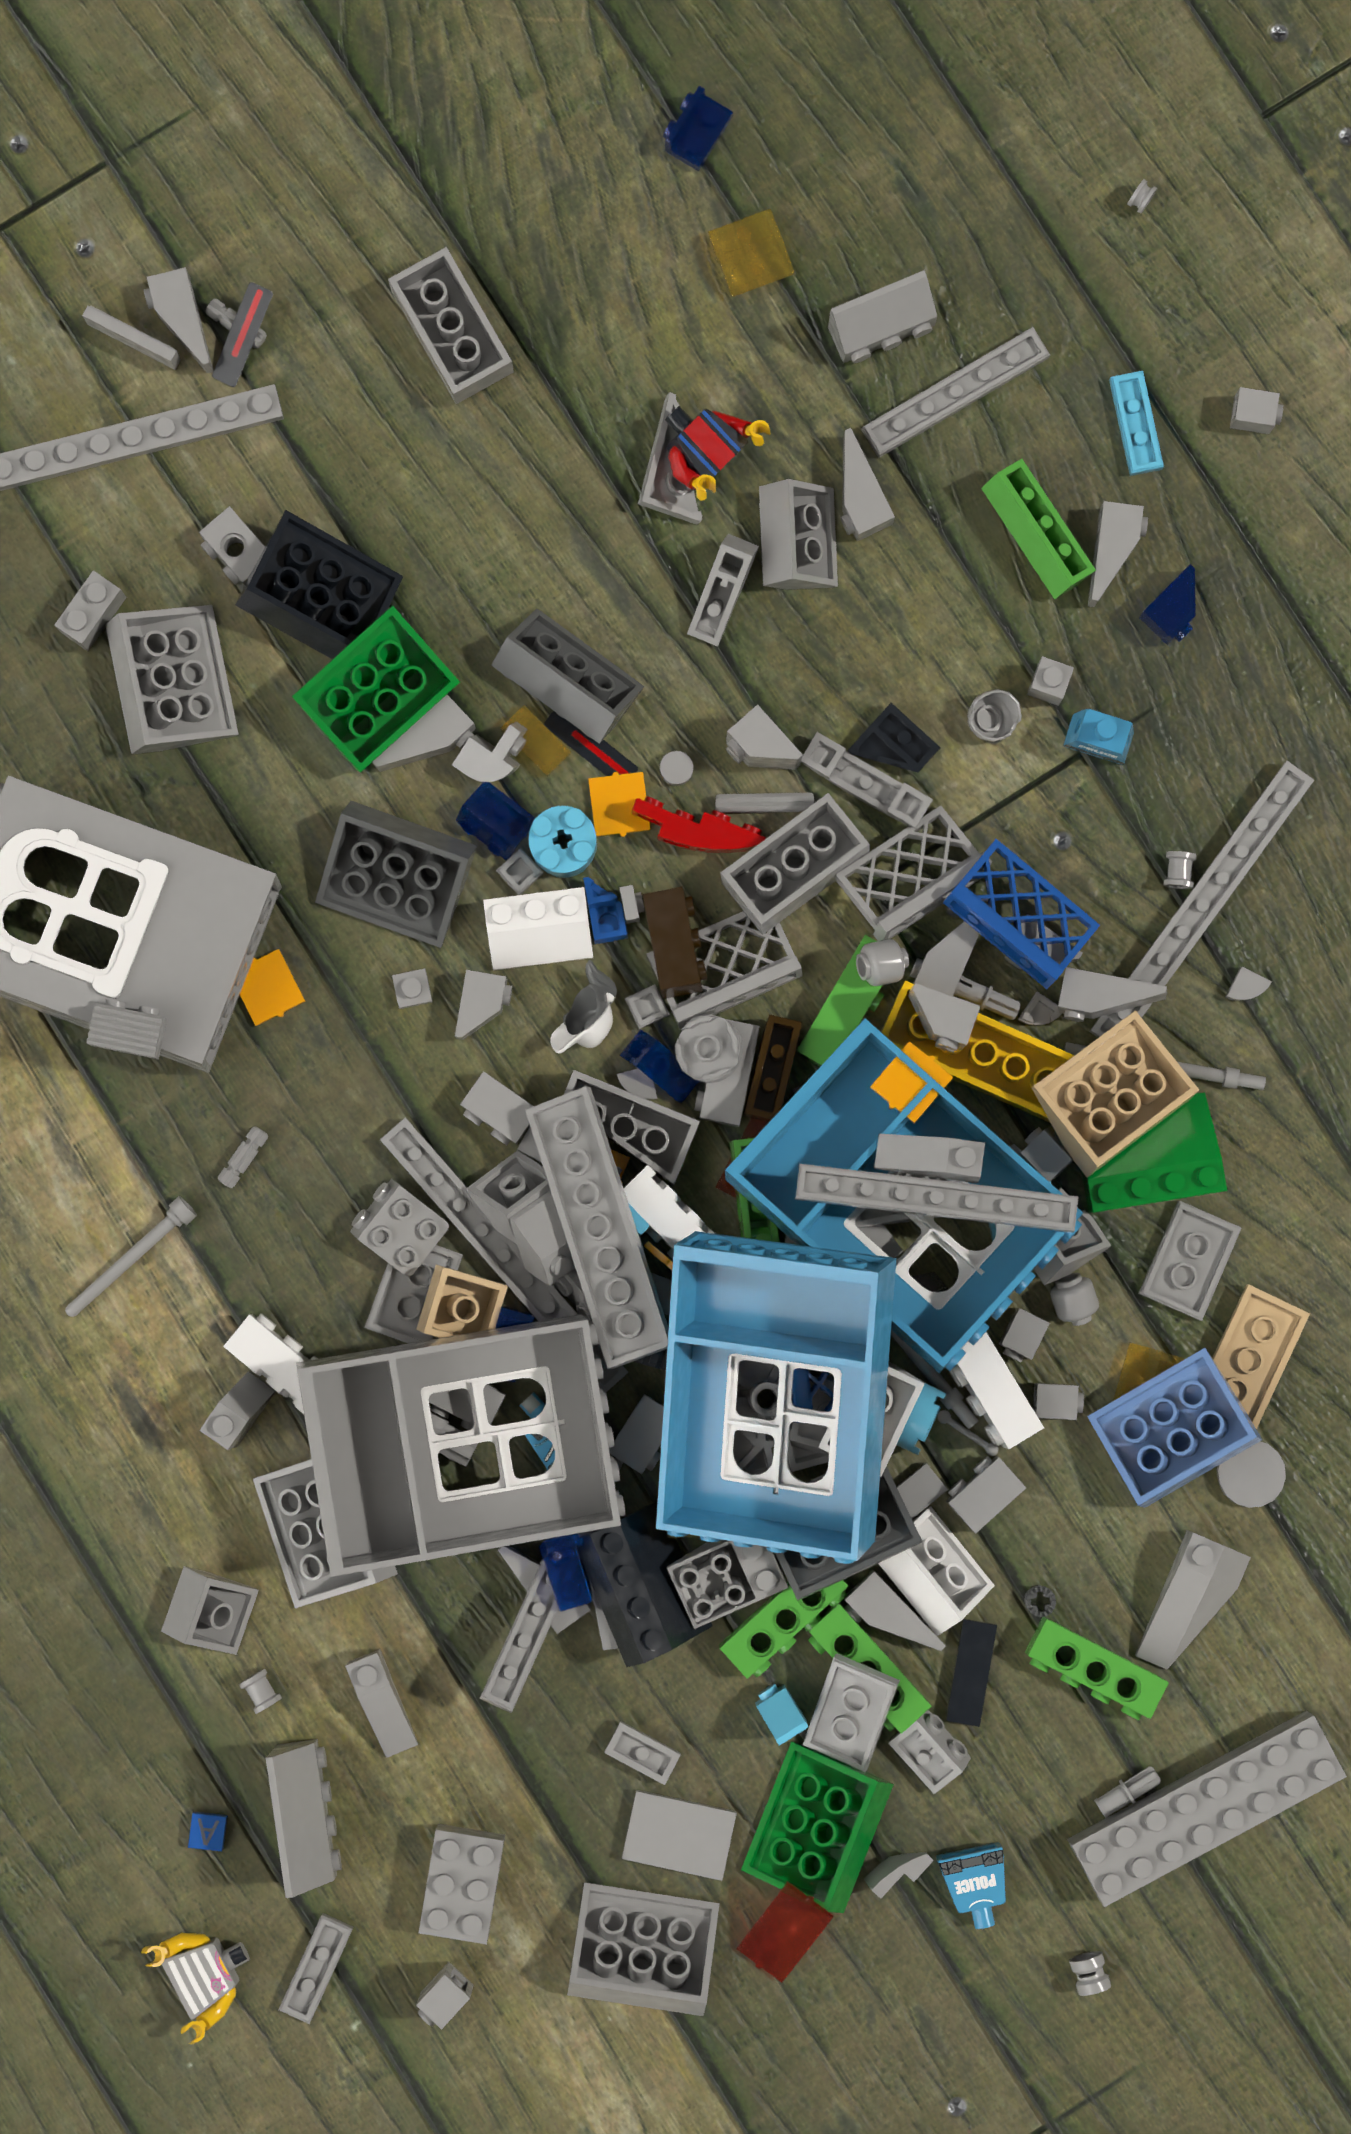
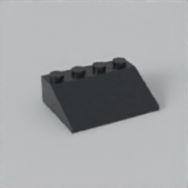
(317, 587)
(635, 1588)

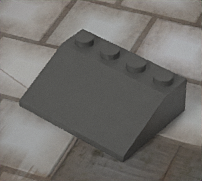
(395, 873)
(893, 1535)

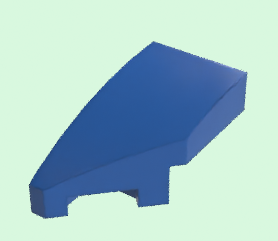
(605, 914)

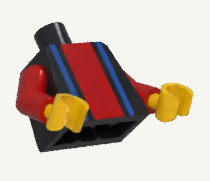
(708, 445)

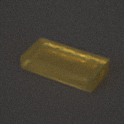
(541, 745)

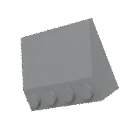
(171, 678)
(298, 1536)
(302, 1816)
(643, 1949)

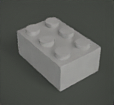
(462, 1884)

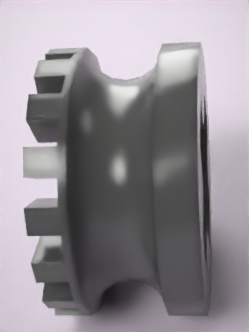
(1047, 1608)

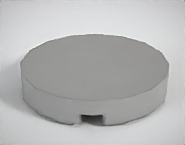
(709, 1048)
(1252, 1476)

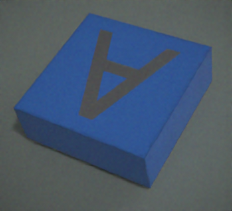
(207, 1831)

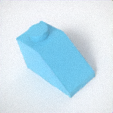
(781, 1713)

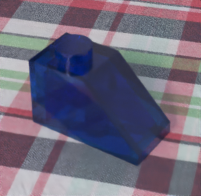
(1173, 609)

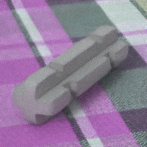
(218, 311)
(242, 1157)

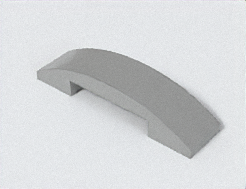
(865, 781)

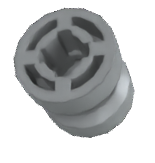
(1090, 1973)

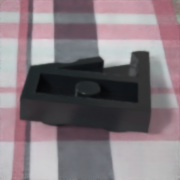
(895, 742)

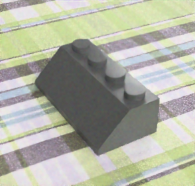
(567, 675)

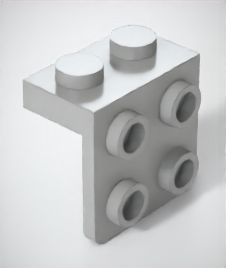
(399, 1227)

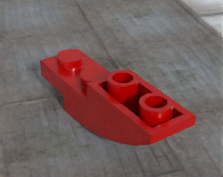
(712, 835)

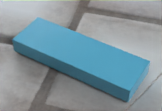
(1136, 423)

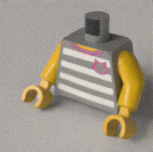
(200, 1975)

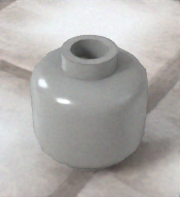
(882, 962)
(1074, 1299)

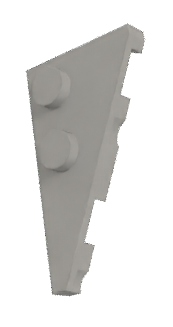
(660, 488)

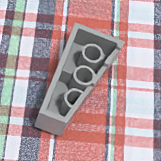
(640, 1126)

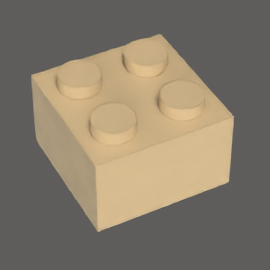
(460, 1303)

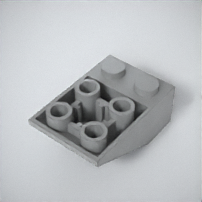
(725, 1579)

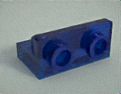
(696, 129)
(495, 820)

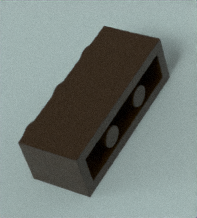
(674, 942)
(772, 1068)

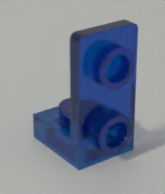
(659, 1065)
(565, 1571)

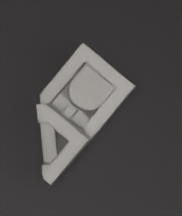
(892, 1869)

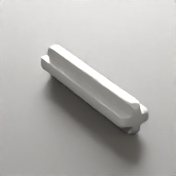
(763, 802)

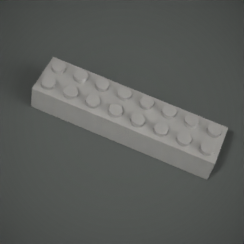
(1206, 1808)

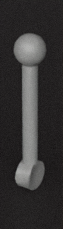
(945, 1417)

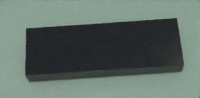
(971, 1672)

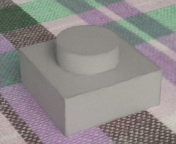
(631, 903)
(412, 988)

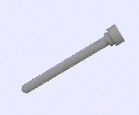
(178, 1214)

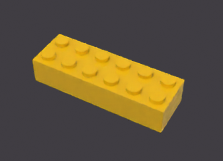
(994, 1061)

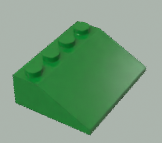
(375, 689)
(1165, 1164)
(817, 1827)

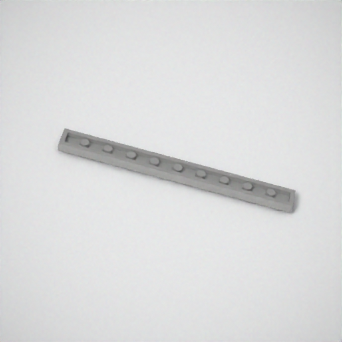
(139, 437)
(1216, 885)
(496, 1249)

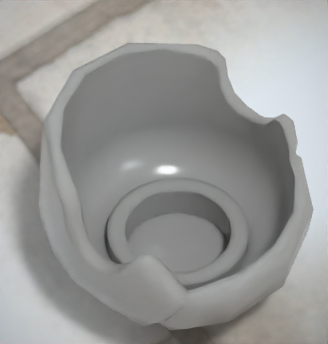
(994, 715)

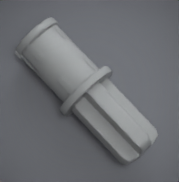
(987, 998)
(1128, 1791)

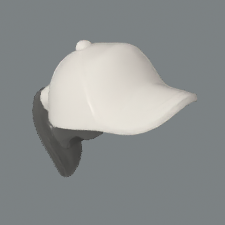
(590, 1014)

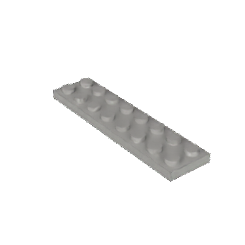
(599, 1227)

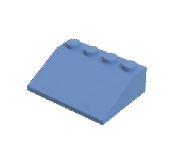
(1174, 1428)

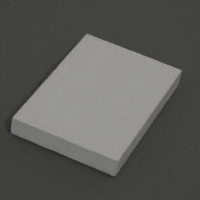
(1190, 1260)
(403, 1297)
(851, 1712)
(679, 1835)

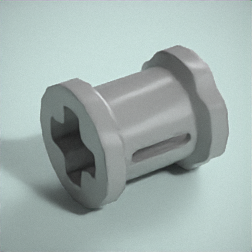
(1179, 870)
(260, 1691)

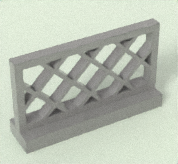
(922, 901)
(744, 986)

